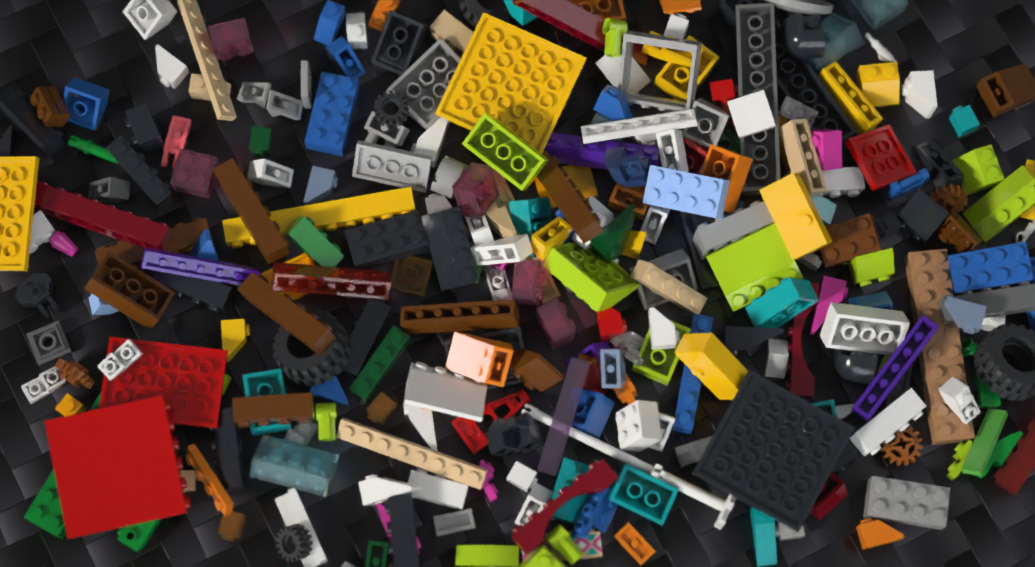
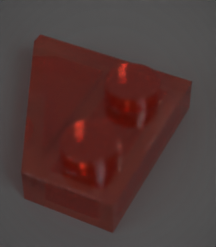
(593, 379)

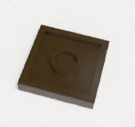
(411, 275)

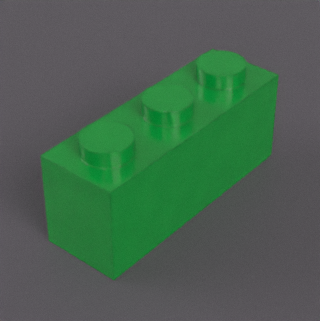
(314, 242)

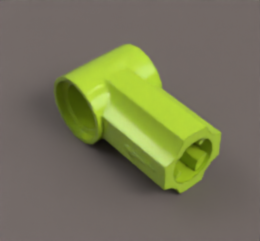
(614, 32)
(326, 415)
(560, 540)

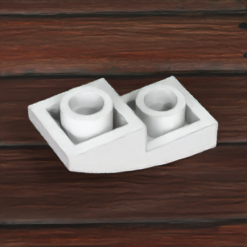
(120, 360)
(43, 385)

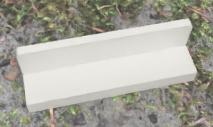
(295, 513)

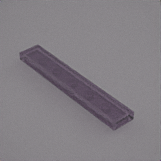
(563, 416)

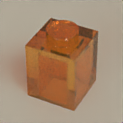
(381, 408)
(231, 526)

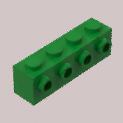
(137, 535)

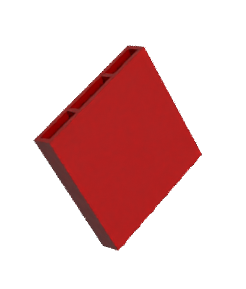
(117, 466)

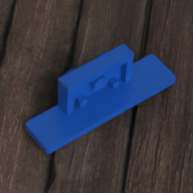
(596, 512)

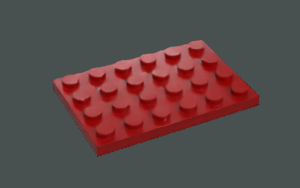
(182, 373)

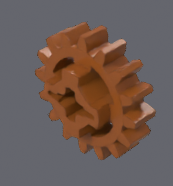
(950, 198)
(74, 373)
(902, 452)

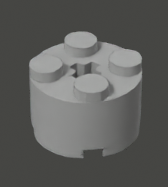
(447, 175)

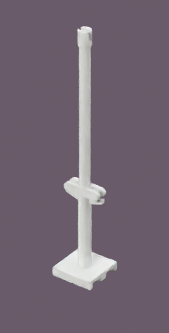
(654, 471)

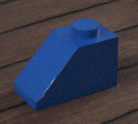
(329, 22)
(345, 58)
(613, 104)
(205, 247)
(330, 391)

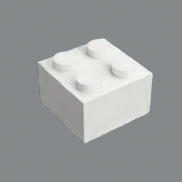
(638, 426)

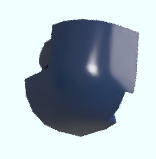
(625, 169)

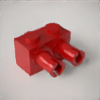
(721, 93)

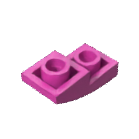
(489, 489)

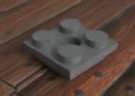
(59, 347)

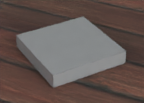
(306, 85)

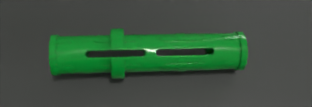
(90, 147)

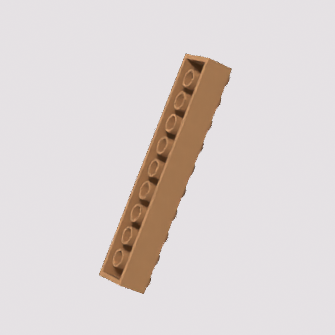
(942, 357)

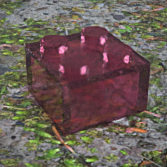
(231, 39)
(194, 173)
(475, 190)
(527, 283)
(555, 323)

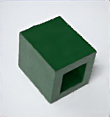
(260, 141)

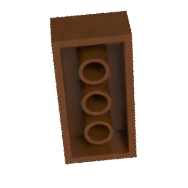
(129, 290)

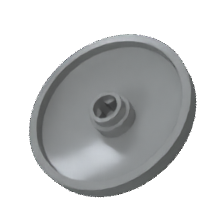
(806, 7)

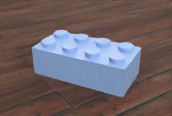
(686, 192)

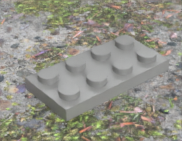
(392, 166)

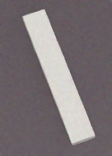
(638, 126)

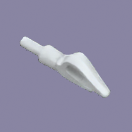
(883, 53)
(1025, 234)

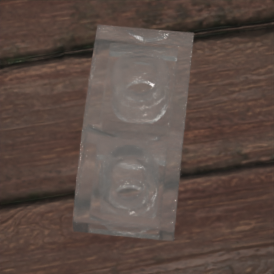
(692, 451)

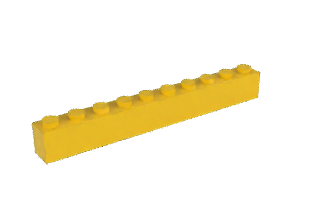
(331, 214)

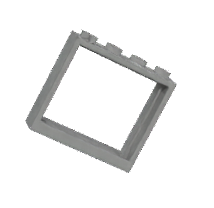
(660, 41)

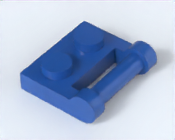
(908, 185)

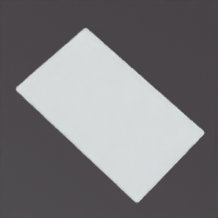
(611, 68)

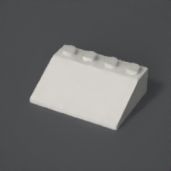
(445, 391)

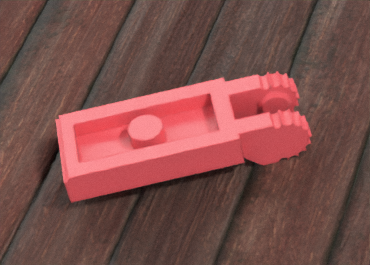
(175, 138)

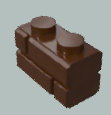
(49, 106)

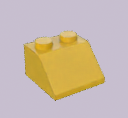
(879, 83)

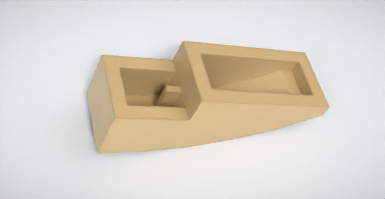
(500, 221)

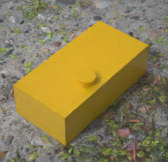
(795, 216)
(712, 364)

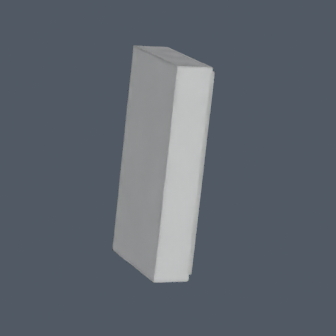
(454, 522)

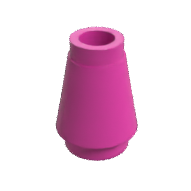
(63, 243)

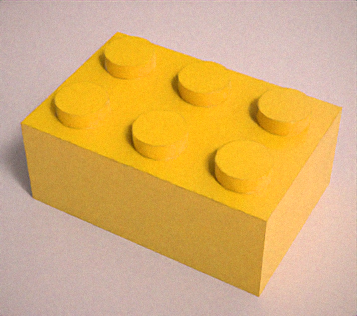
(675, 78)

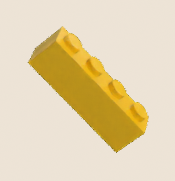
(850, 99)

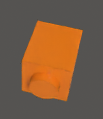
(876, 533)

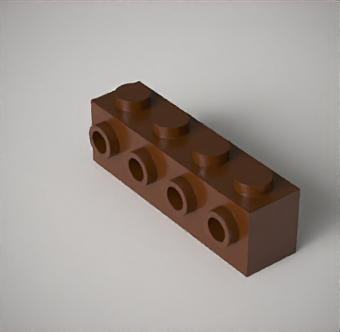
(273, 409)

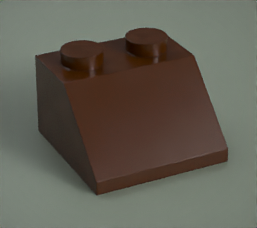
(534, 370)

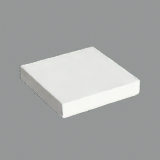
(751, 114)

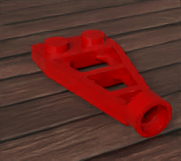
(470, 431)

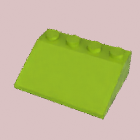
(752, 266)
(589, 275)

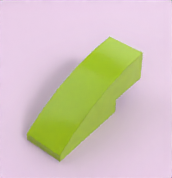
(487, 555)

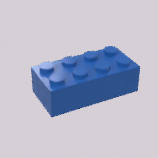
(332, 114)
(990, 268)

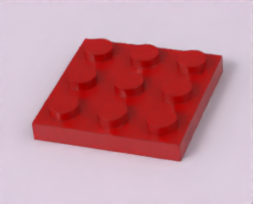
(880, 157)

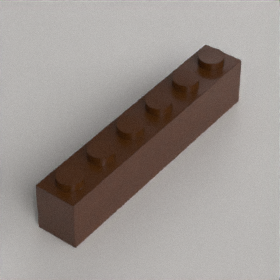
(568, 200)
(250, 210)
(182, 241)
(286, 313)
(459, 316)

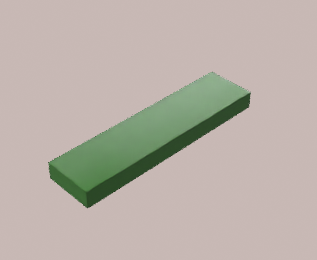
(984, 442)

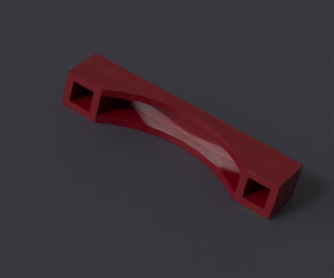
(800, 378)
(594, 481)

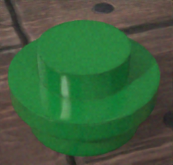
(969, 347)

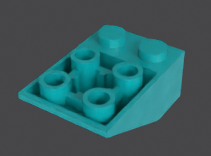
(530, 215)

